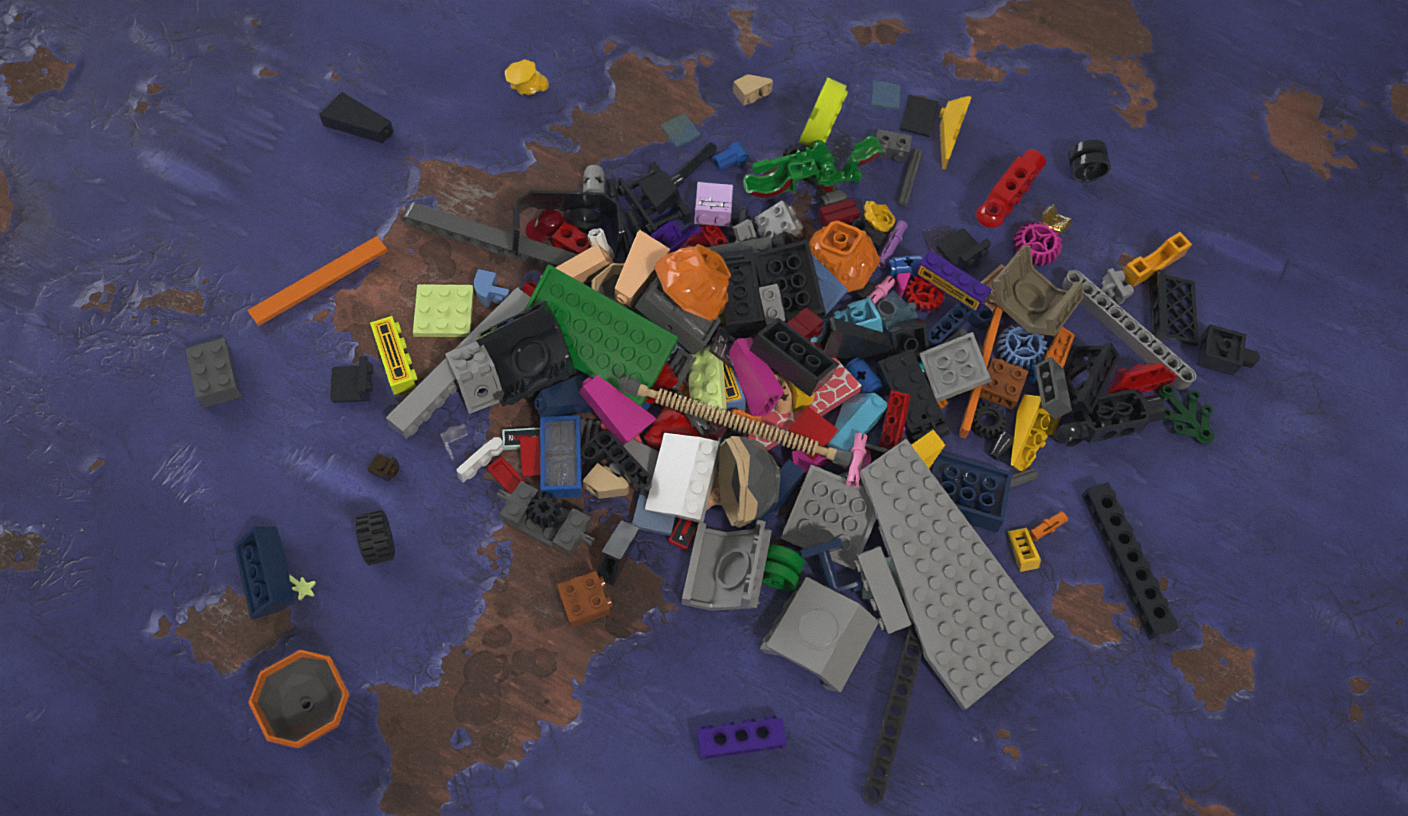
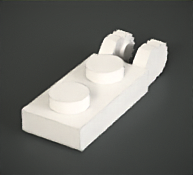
(480, 458)

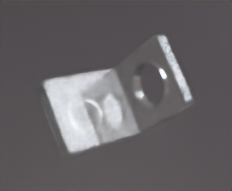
(451, 435)

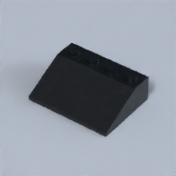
(796, 276)

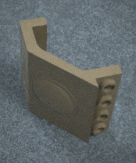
(1032, 297)

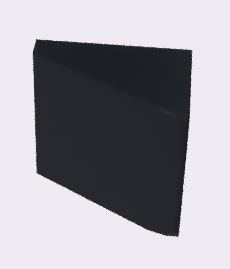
(864, 292)

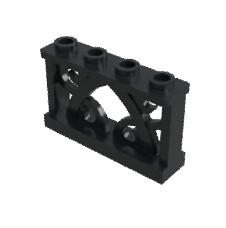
(1102, 360)

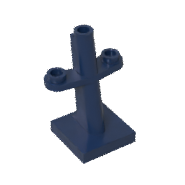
(823, 552)

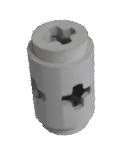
(594, 179)

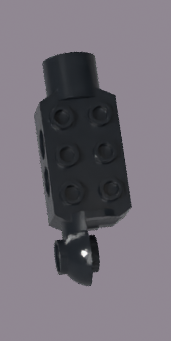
(1112, 417)

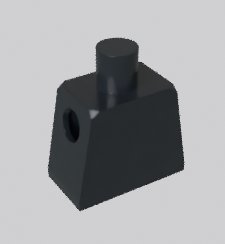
(661, 190)

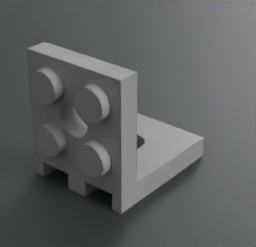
(475, 375)

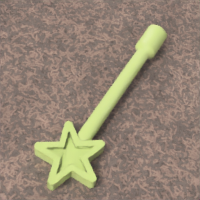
(302, 587)

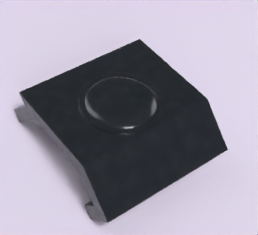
(527, 352)

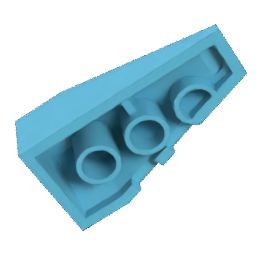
(859, 313)

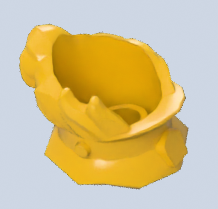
(526, 78)

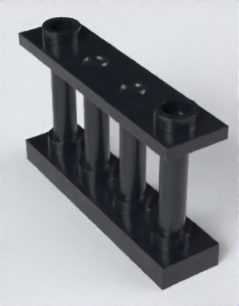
(681, 210)

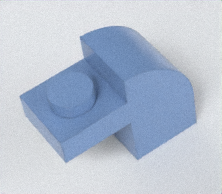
(486, 290)

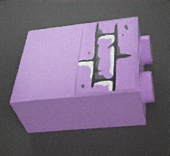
(713, 204)

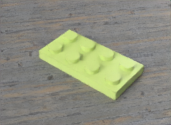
(707, 380)

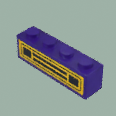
(953, 281)

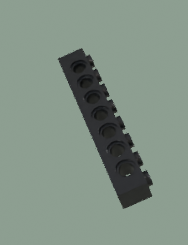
(1127, 570)

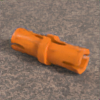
(1048, 526)

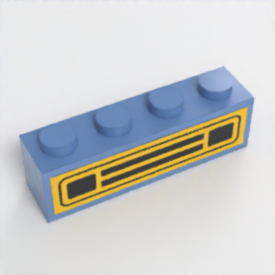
(734, 394)

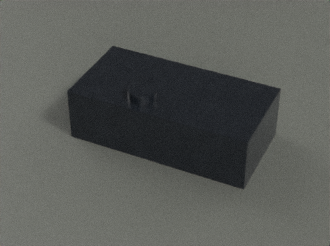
(794, 357)

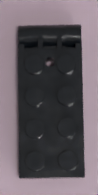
(744, 302)
(905, 375)

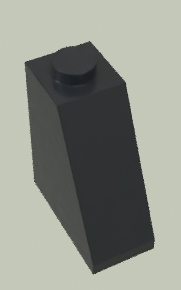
(617, 552)

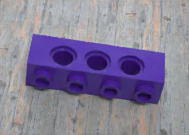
(709, 749)

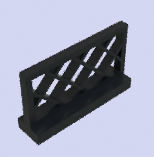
(1160, 306)

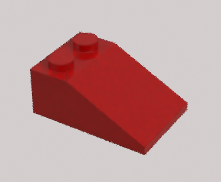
(672, 423)

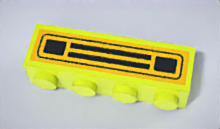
(393, 355)

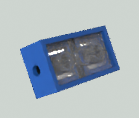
(561, 456)

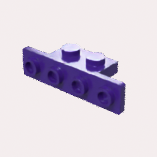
(672, 237)

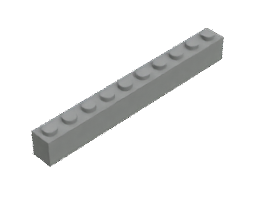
(441, 381)

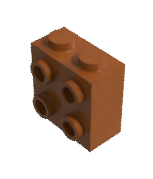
(1005, 384)
(584, 599)

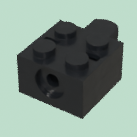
(1225, 350)

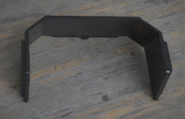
(568, 201)

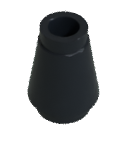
(1001, 445)

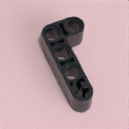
(620, 464)

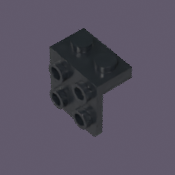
(963, 249)
(352, 382)

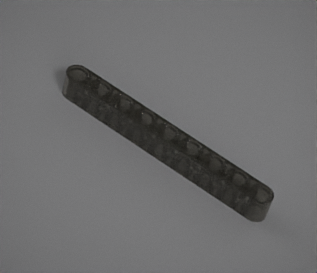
(889, 720)

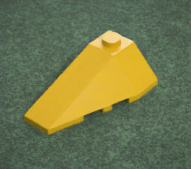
(951, 122)

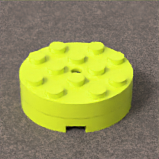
(824, 113)

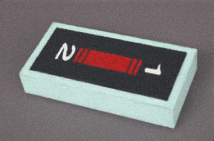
(512, 437)

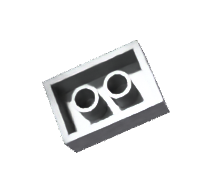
(213, 372)

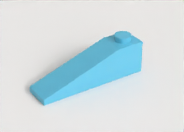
(857, 416)

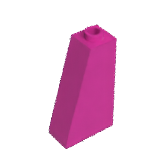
(755, 377)
(616, 410)

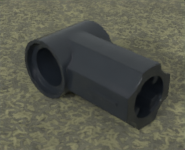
(876, 236)

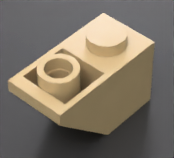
(751, 88)
(604, 484)

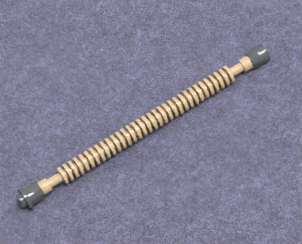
(635, 388)

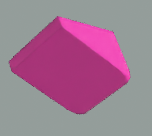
(901, 282)

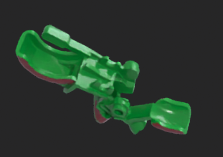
(814, 164)

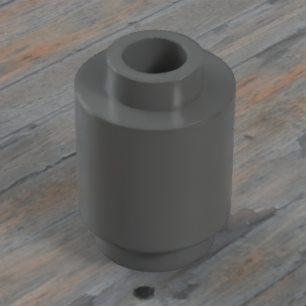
(832, 197)

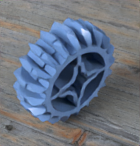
(1018, 337)

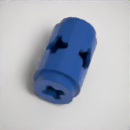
(901, 265)
(857, 369)

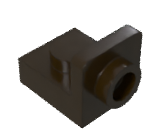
(384, 467)

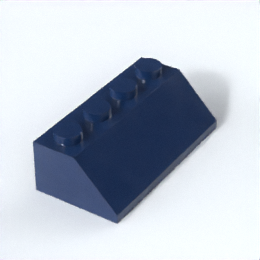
(263, 572)

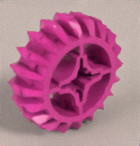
(1038, 238)

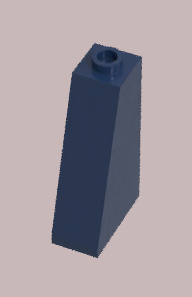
(563, 398)
(790, 481)

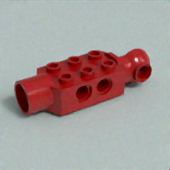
(1010, 189)

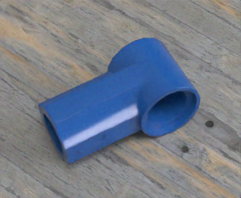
(733, 155)

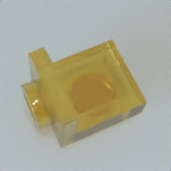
(1055, 220)

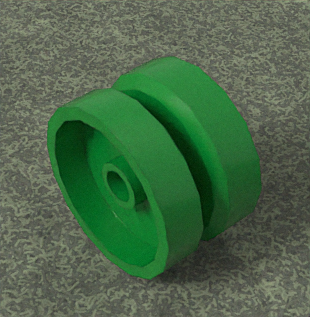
(782, 568)

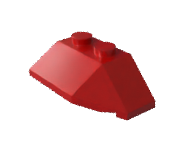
(1141, 378)

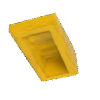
(1026, 561)

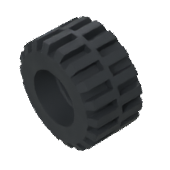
(374, 537)

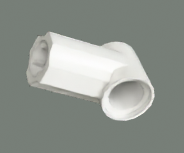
(597, 236)

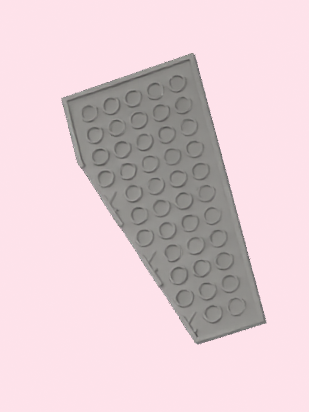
(955, 590)

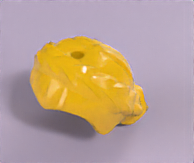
(878, 216)

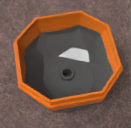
(287, 687)

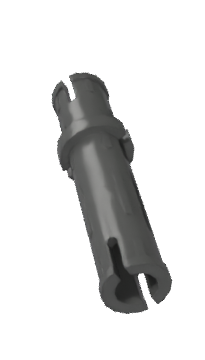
(697, 422)

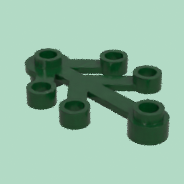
(1188, 416)

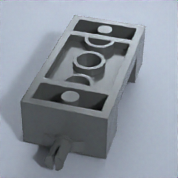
(561, 537)

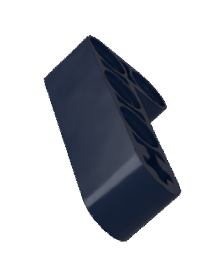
(953, 324)

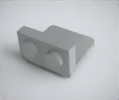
(779, 219)

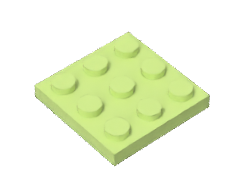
(443, 310)

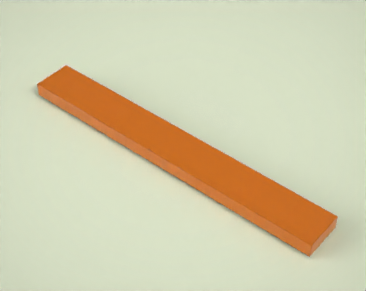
(317, 281)
(986, 352)

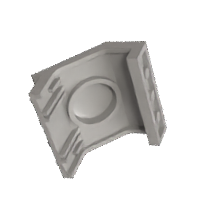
(726, 568)
(821, 633)

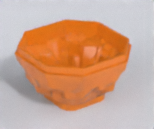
(845, 253)
(695, 280)

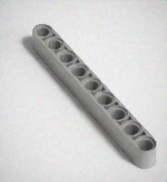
(1136, 332)

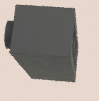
(1053, 388)

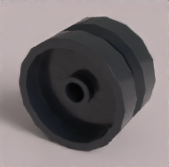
(1089, 160)

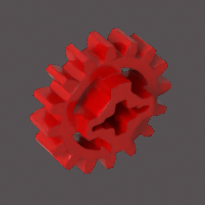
(923, 294)

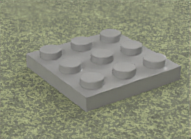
(955, 367)

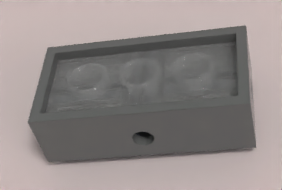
(665, 312)

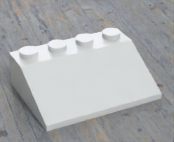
(683, 476)

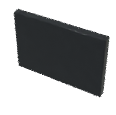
(919, 115)

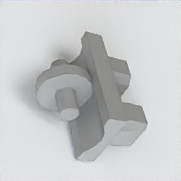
(1114, 287)

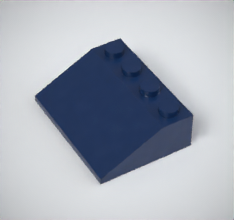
(975, 489)

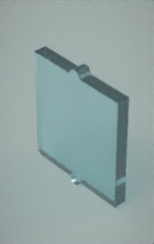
(885, 95)
(680, 130)

